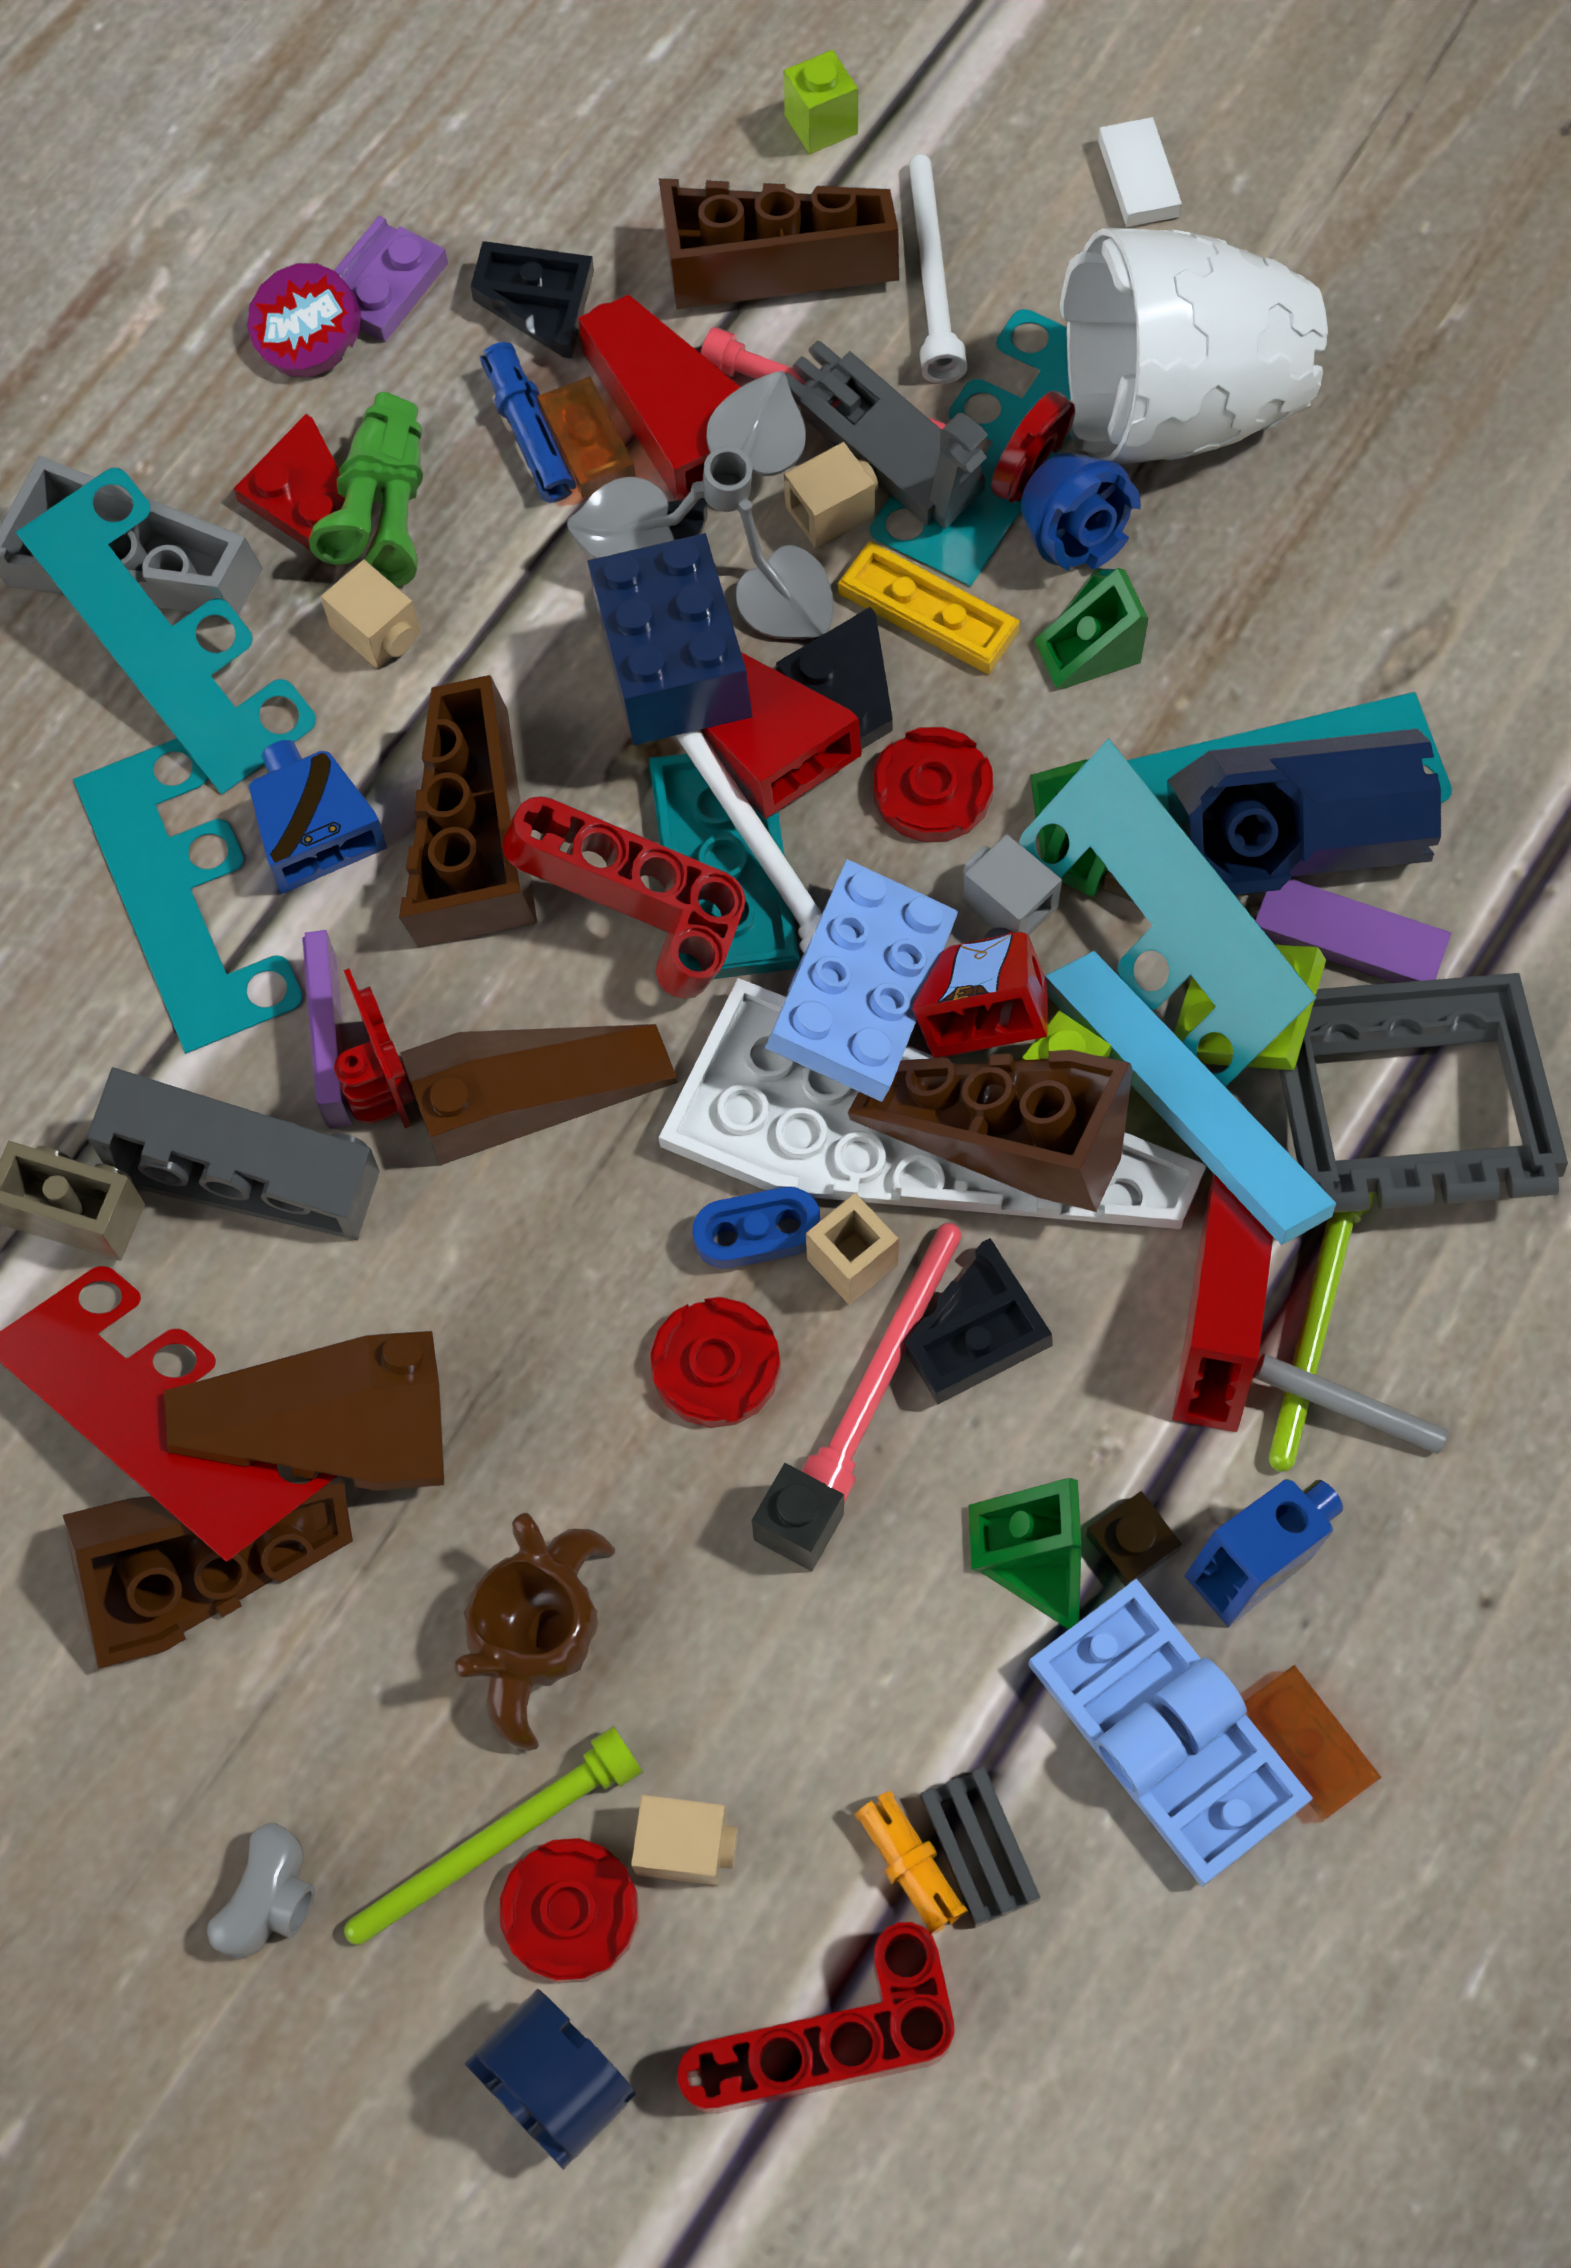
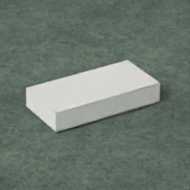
(1139, 172)

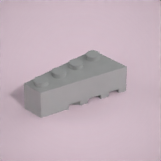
(169, 553)

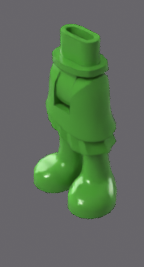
(380, 469)

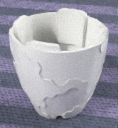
(1184, 344)

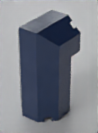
(1309, 807)

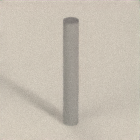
(1350, 1403)

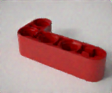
(621, 886)
(814, 2036)

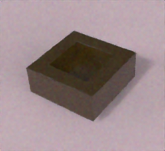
(1133, 1539)

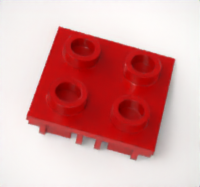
(372, 1072)

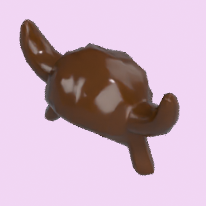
(530, 1622)

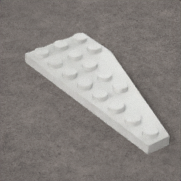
(792, 1128)

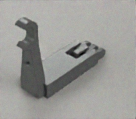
(913, 459)

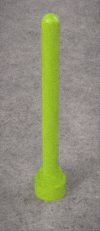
(1313, 1333)
(604, 1765)

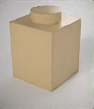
(830, 494)
(371, 614)
(852, 1248)
(683, 1840)

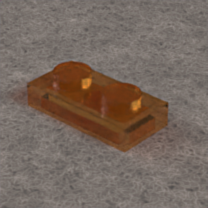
(586, 435)
(1311, 1742)

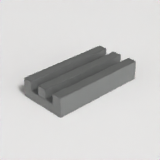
(1004, 1903)

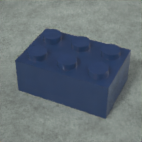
(670, 639)

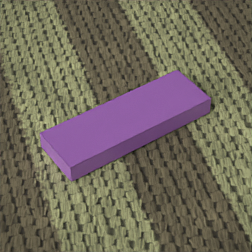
(1353, 933)
(325, 1026)

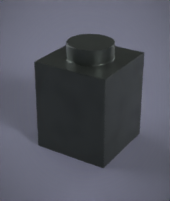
(798, 1516)

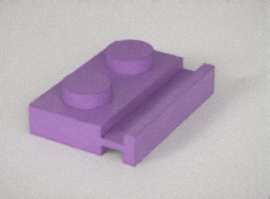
(389, 275)

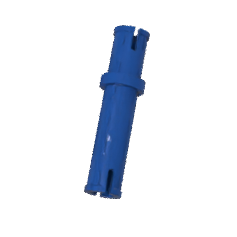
(519, 404)

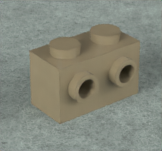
(68, 1200)

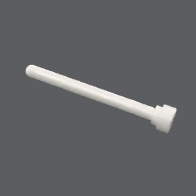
(942, 352)
(753, 833)

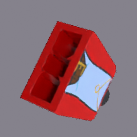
(983, 995)

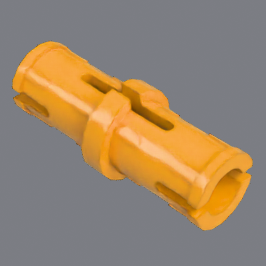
(910, 1862)

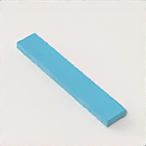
(1192, 1100)

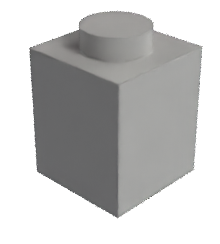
(1010, 887)

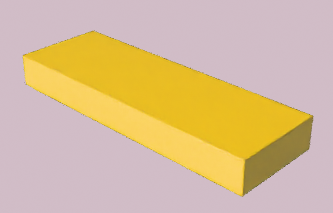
(929, 607)

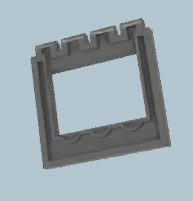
(1427, 1016)

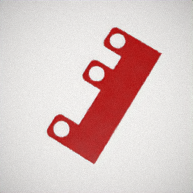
(122, 1413)

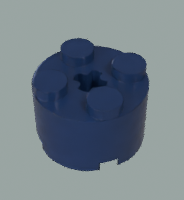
(550, 2078)

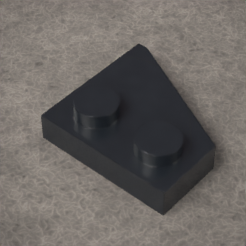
(848, 670)
(977, 1328)

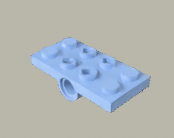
(859, 980)
(1170, 1731)

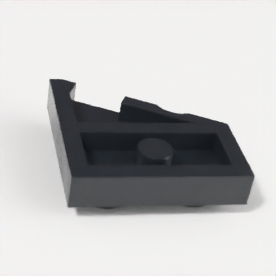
(534, 291)

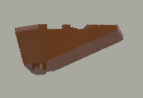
(513, 1083)
(1025, 1123)
(336, 1410)
(154, 1579)

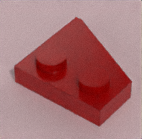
(293, 482)

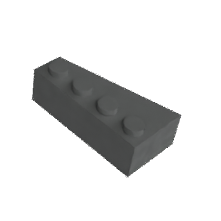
(232, 1156)

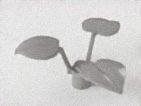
(747, 433)

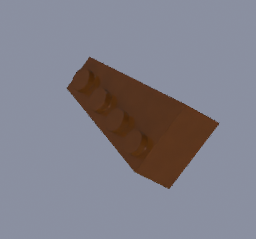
(775, 240)
(466, 801)

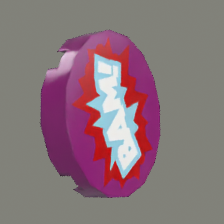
(303, 319)

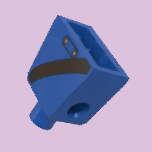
(311, 816)
(1263, 1547)

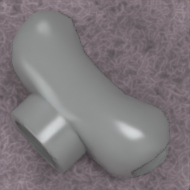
(267, 1896)

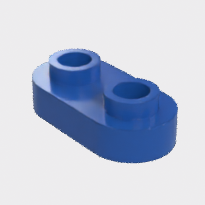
(755, 1224)

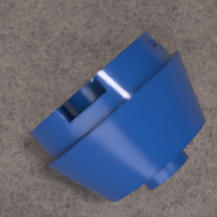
(1078, 509)

